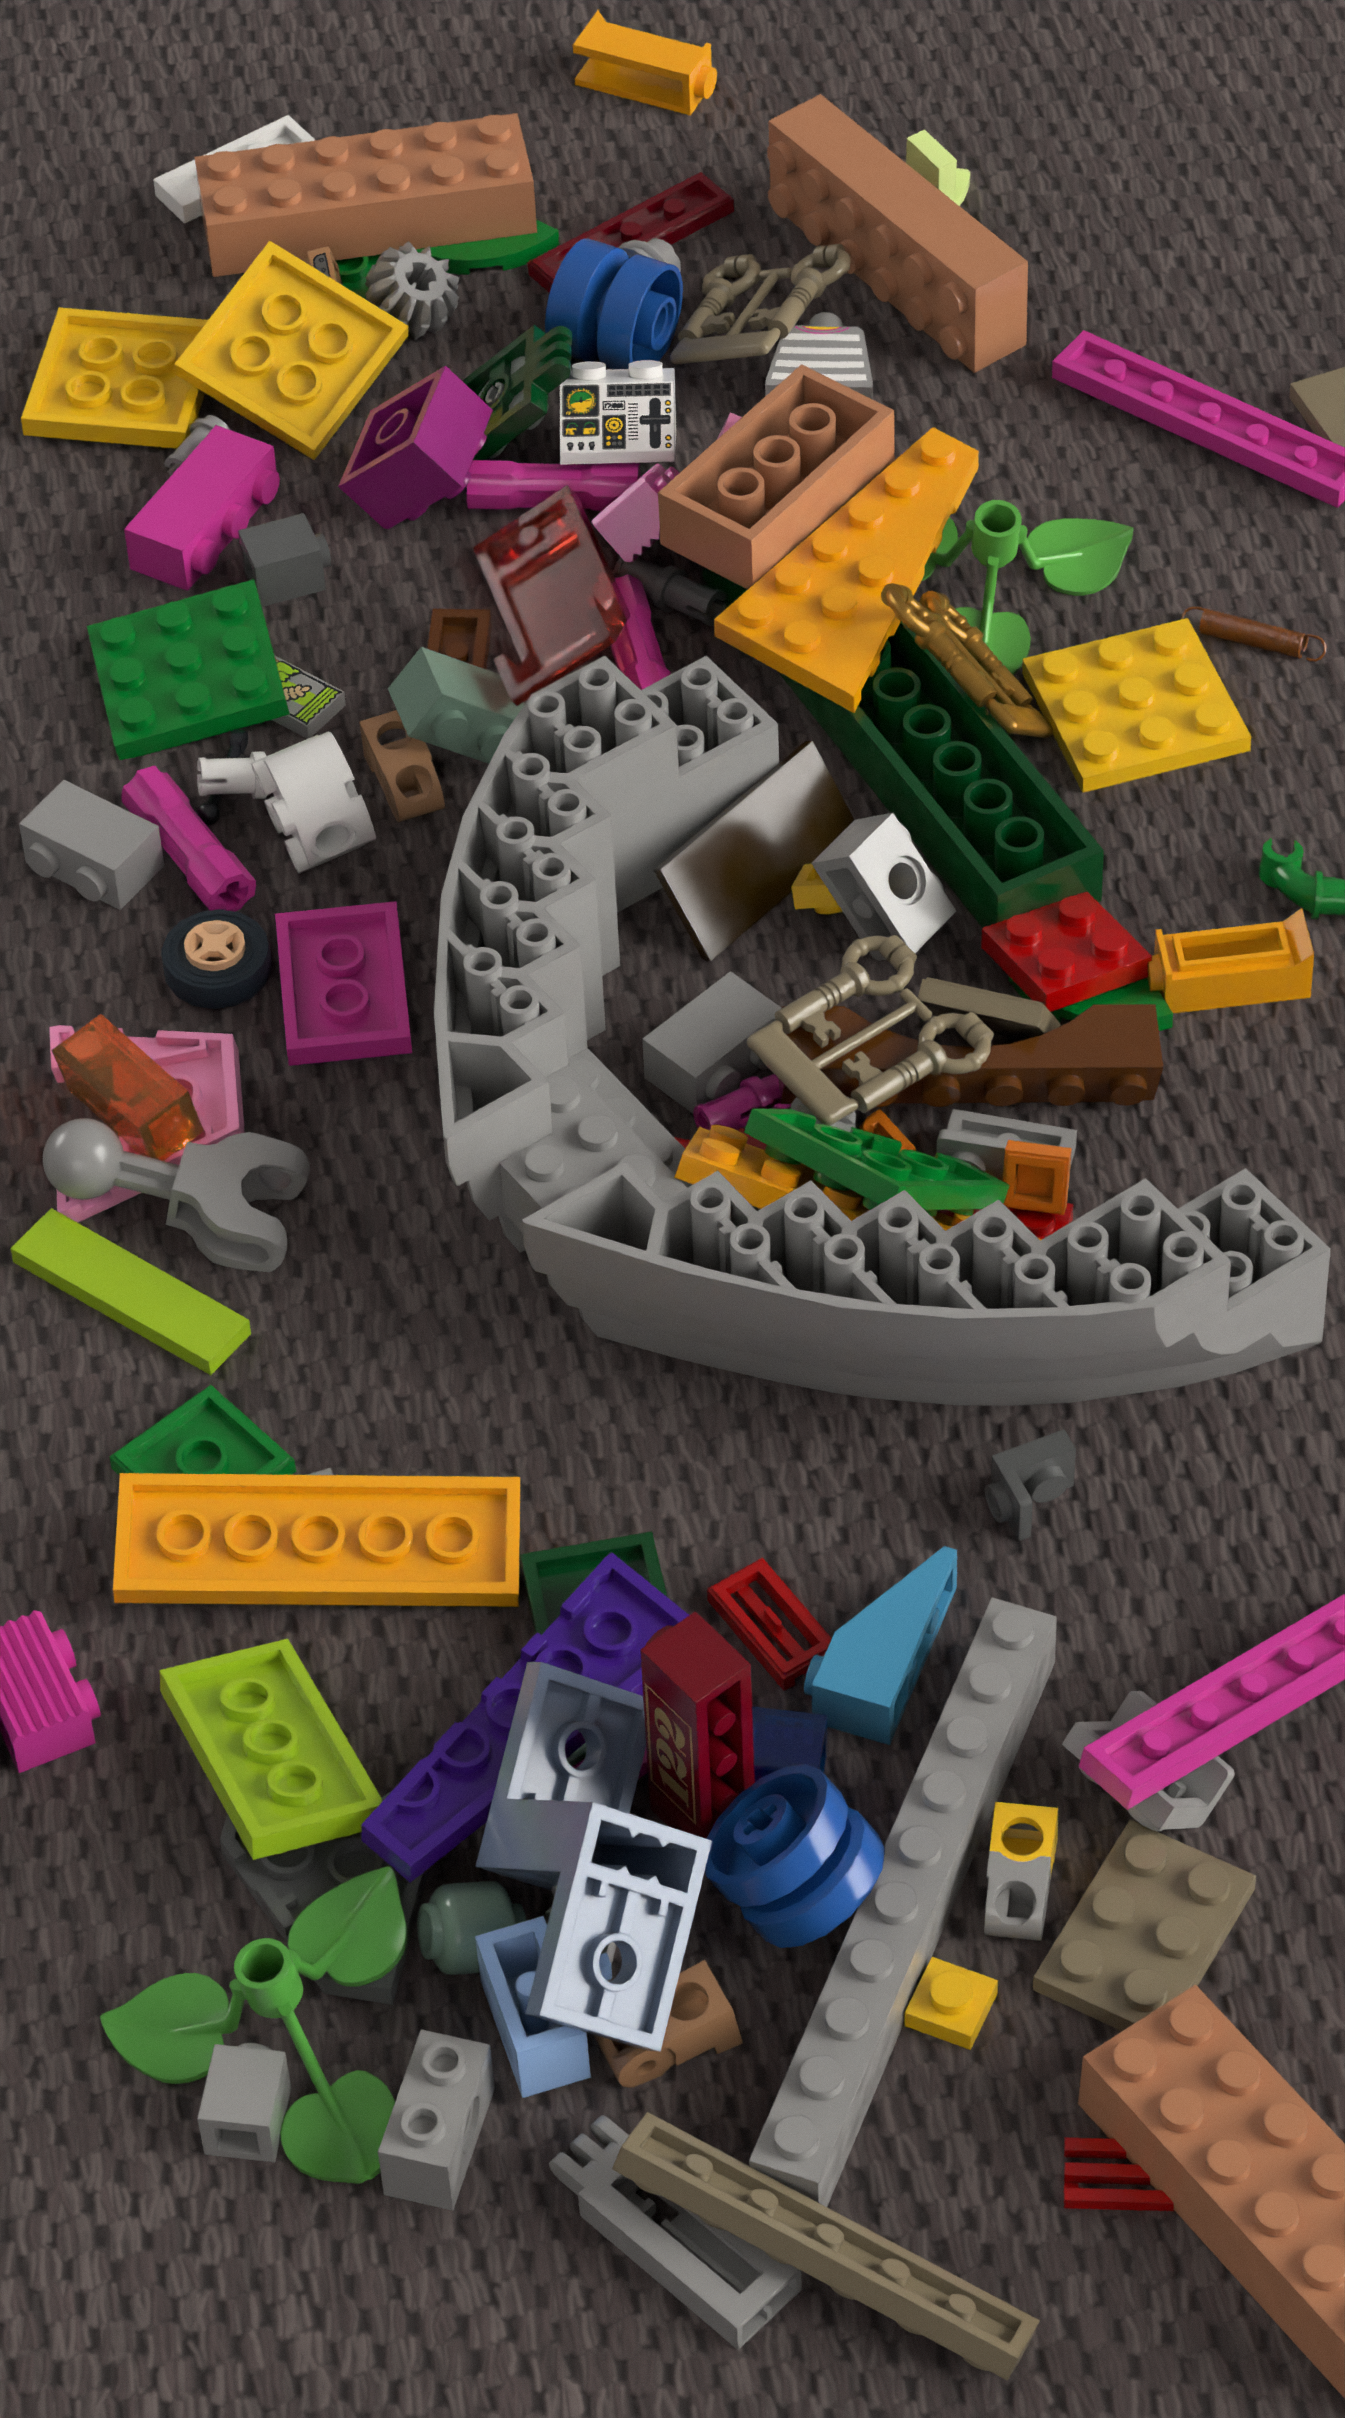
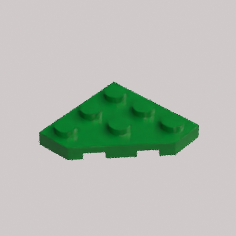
(873, 1164)

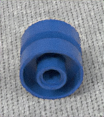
(615, 304)

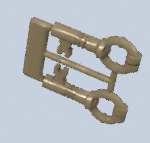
(780, 320)
(811, 1084)

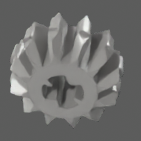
(413, 288)

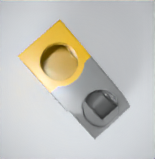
(1020, 1870)

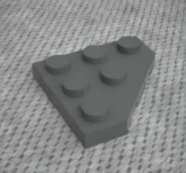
(296, 1878)

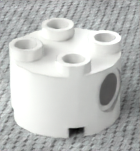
(314, 801)

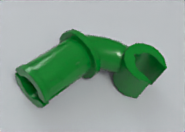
(1309, 892)

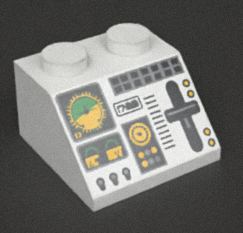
(618, 414)

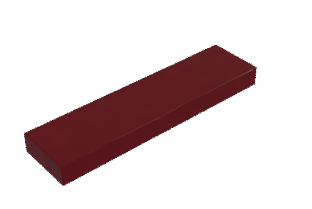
(663, 217)

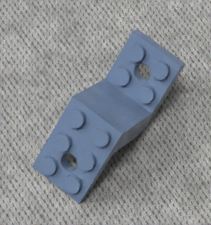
(611, 1869)

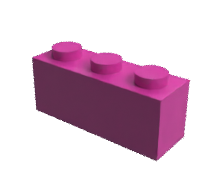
(202, 508)

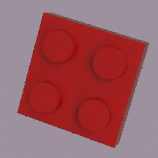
(1066, 951)

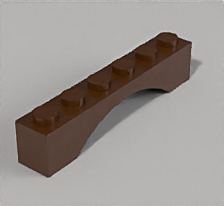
(1096, 1057)

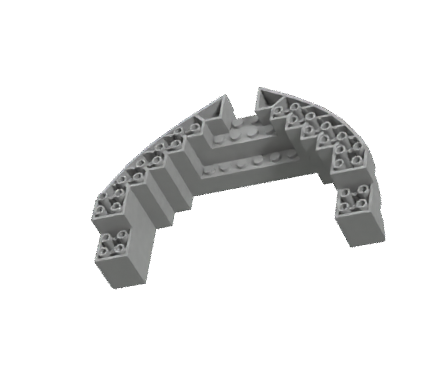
(883, 1306)

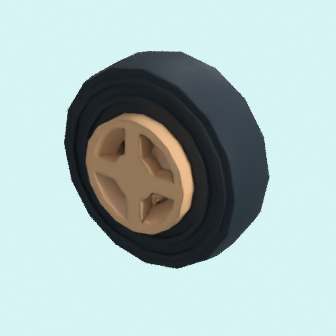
(216, 959)

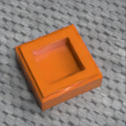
(1037, 1176)

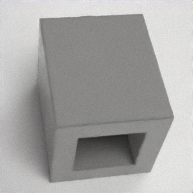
(244, 2102)

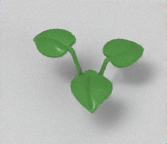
(1074, 555)
(355, 1937)

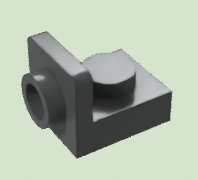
(1028, 1474)

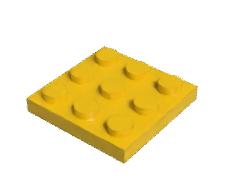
(291, 350)
(114, 380)
(1136, 705)

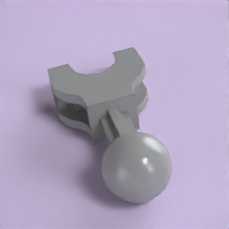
(205, 1191)

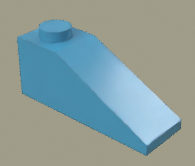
(881, 1652)

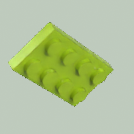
(270, 1748)

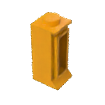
(644, 66)
(1233, 965)

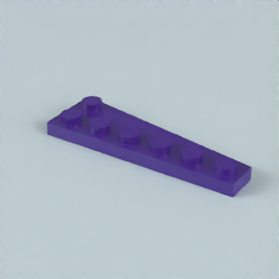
(454, 1786)

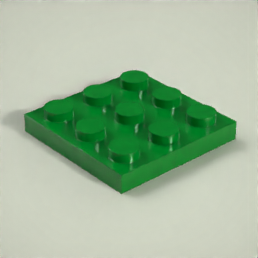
(187, 670)

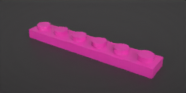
(1204, 416)
(1220, 1708)

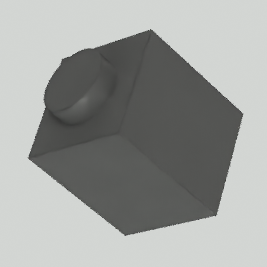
(284, 558)

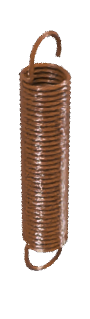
(1254, 633)

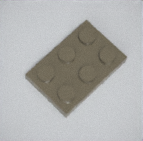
(1143, 1928)

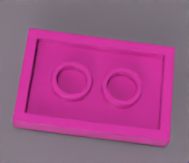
(343, 983)

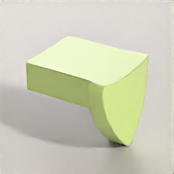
(937, 166)

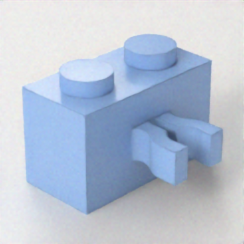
(538, 2050)

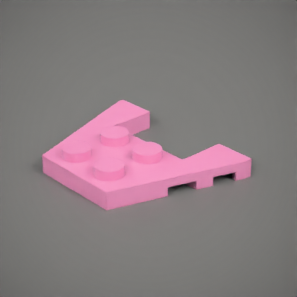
(205, 1067)

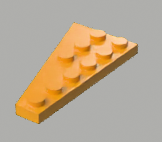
(822, 604)

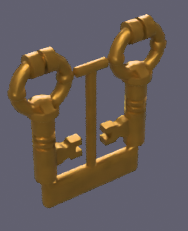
(966, 658)

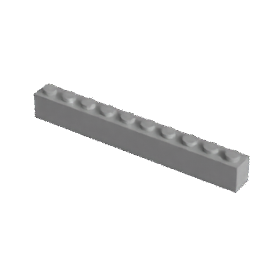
(910, 1903)

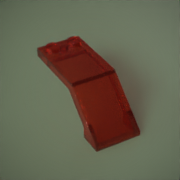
(551, 593)

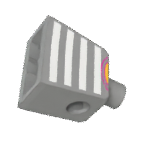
(827, 349)

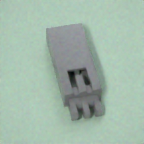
(704, 2267)

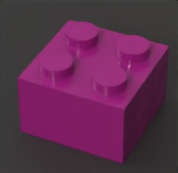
(416, 449)

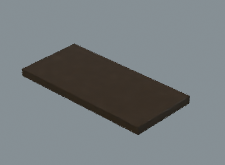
(754, 851)

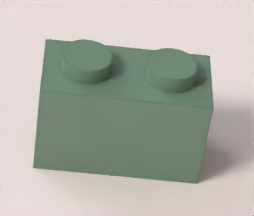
(453, 704)

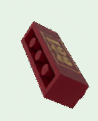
(696, 1724)

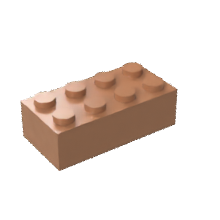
(776, 476)

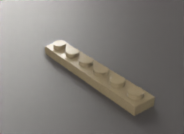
(826, 2246)

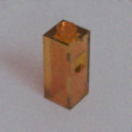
(127, 1090)

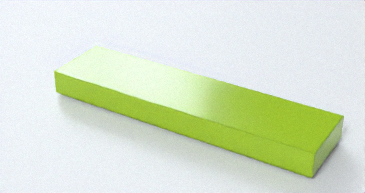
(131, 1291)

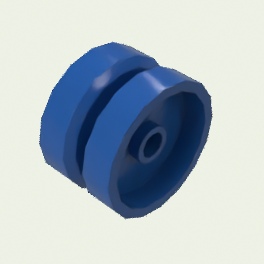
(794, 1856)

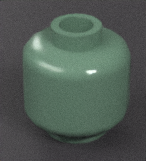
(458, 1915)

